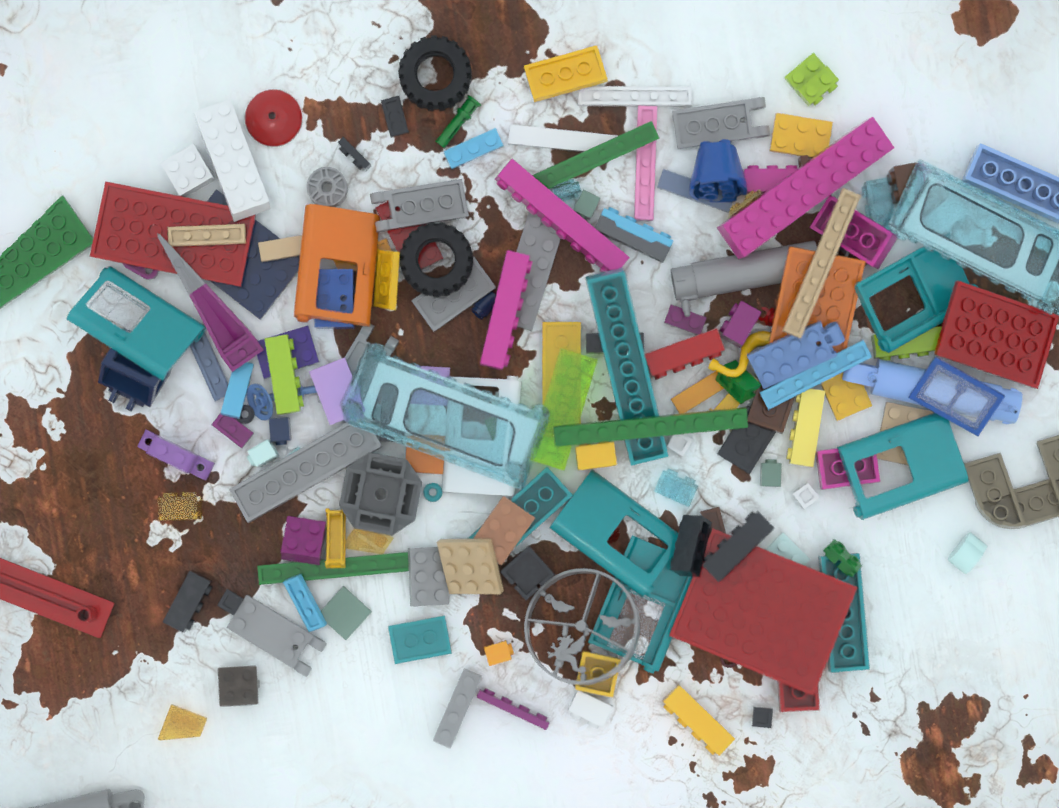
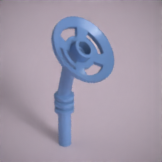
(266, 399)

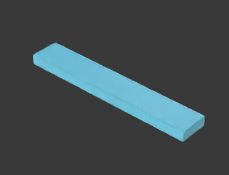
(811, 377)

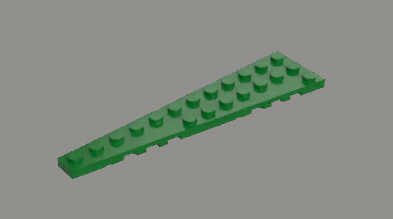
(42, 250)

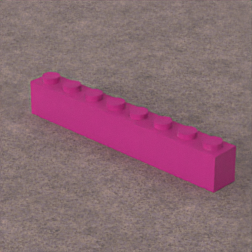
(560, 217)

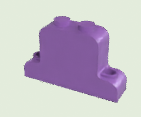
(175, 455)

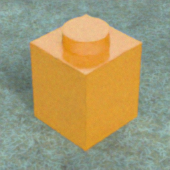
(498, 652)

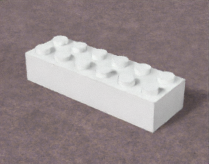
(232, 160)

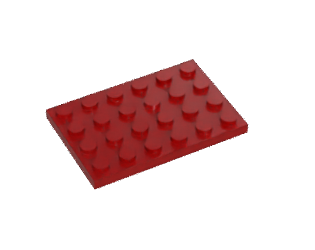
(996, 335)

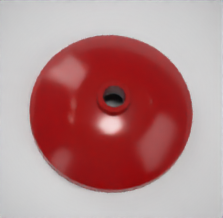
(280, 129)

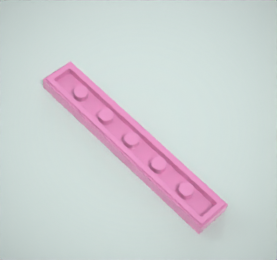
(645, 169)

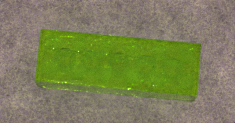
(566, 402)

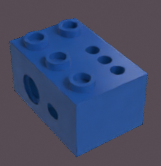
(336, 294)

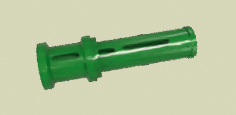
(463, 113)

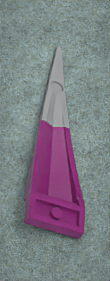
(230, 335)

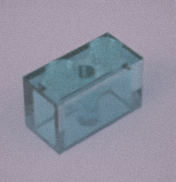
(675, 487)

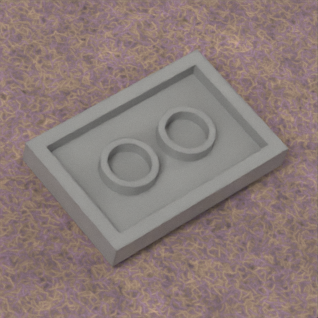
(426, 577)

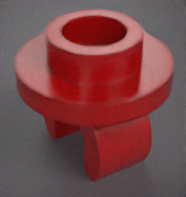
(768, 319)

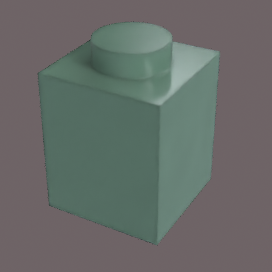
(586, 204)
(770, 473)

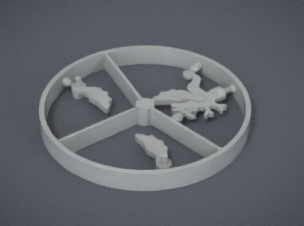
(563, 652)

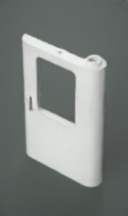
(466, 481)

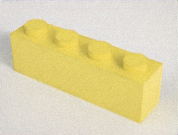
(806, 428)

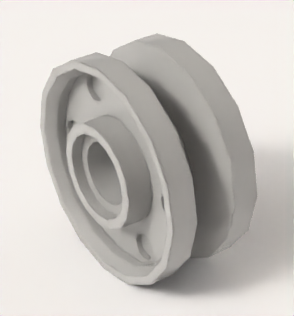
(319, 179)

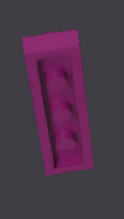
(506, 704)

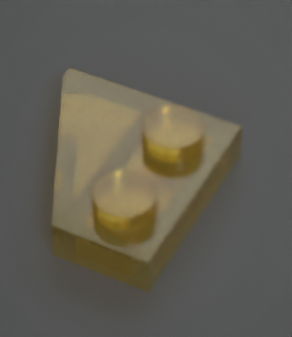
(368, 541)
(182, 724)

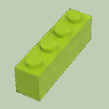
(921, 345)
(283, 376)

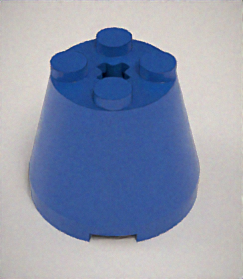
(717, 167)

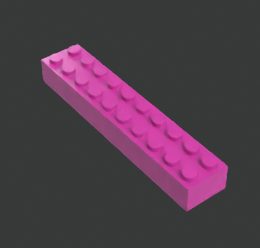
(805, 187)

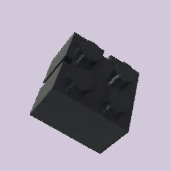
(527, 572)

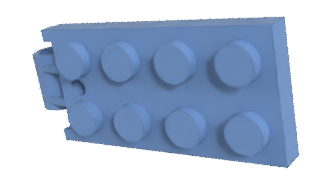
(794, 355)

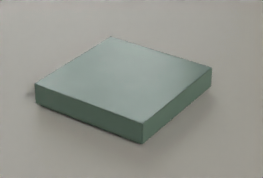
(345, 613)

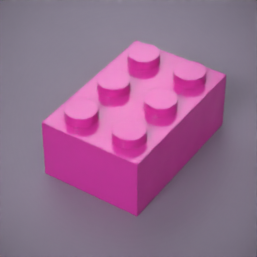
(832, 472)

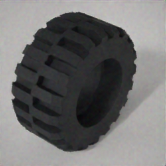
(435, 48)
(436, 233)

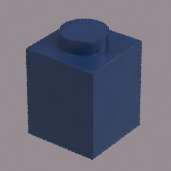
(280, 430)

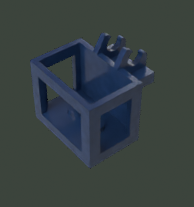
(129, 380)

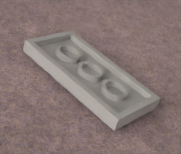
(442, 309)

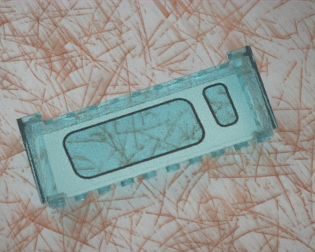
(980, 234)
(444, 417)

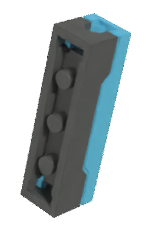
(634, 235)

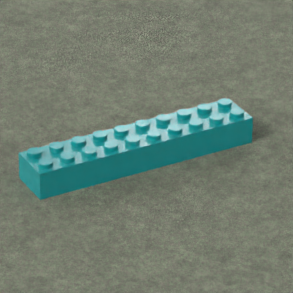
(625, 359)

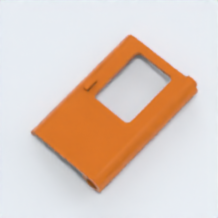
(340, 237)

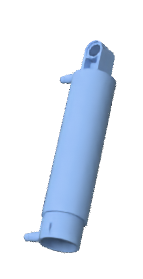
(898, 380)

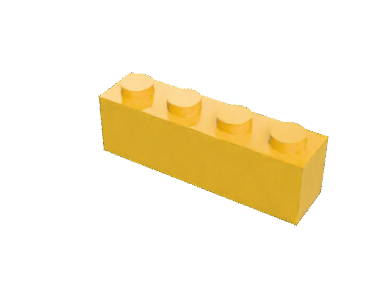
(698, 719)

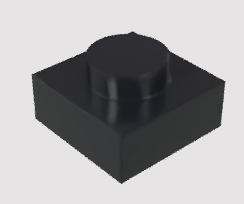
(230, 602)
(762, 717)

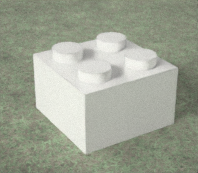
(188, 171)

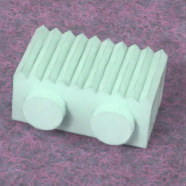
(262, 453)

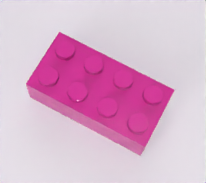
(863, 236)

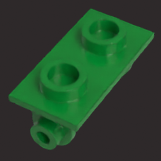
(849, 563)

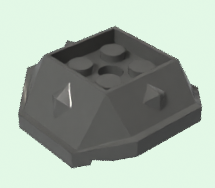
(359, 497)

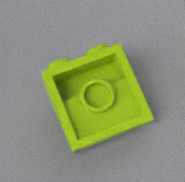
(812, 80)

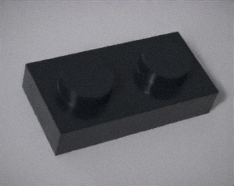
(347, 149)

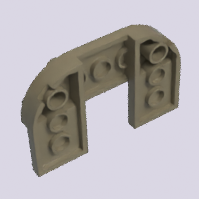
(1021, 506)

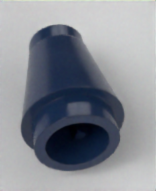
(484, 306)

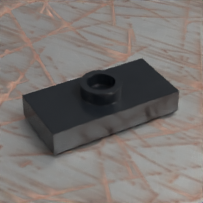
(394, 116)

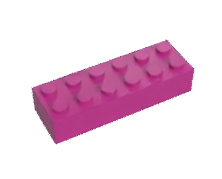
(505, 309)

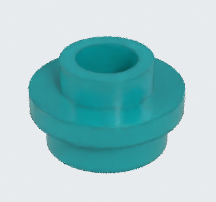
(428, 487)

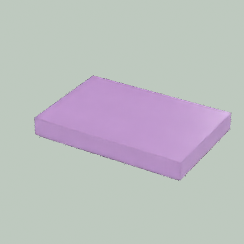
(331, 385)

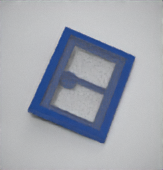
(956, 396)

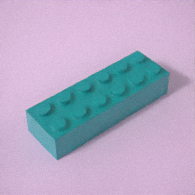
(540, 499)
(851, 645)

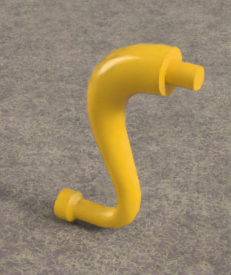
(754, 340)

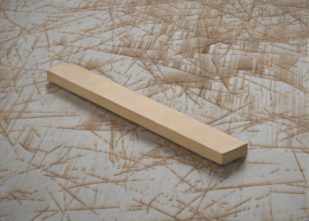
(821, 263)

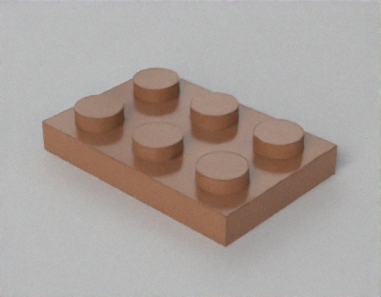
(505, 528)

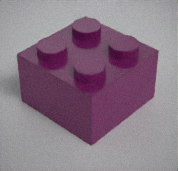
(740, 324)
(303, 540)

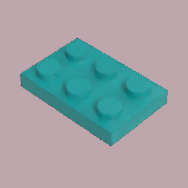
(419, 639)

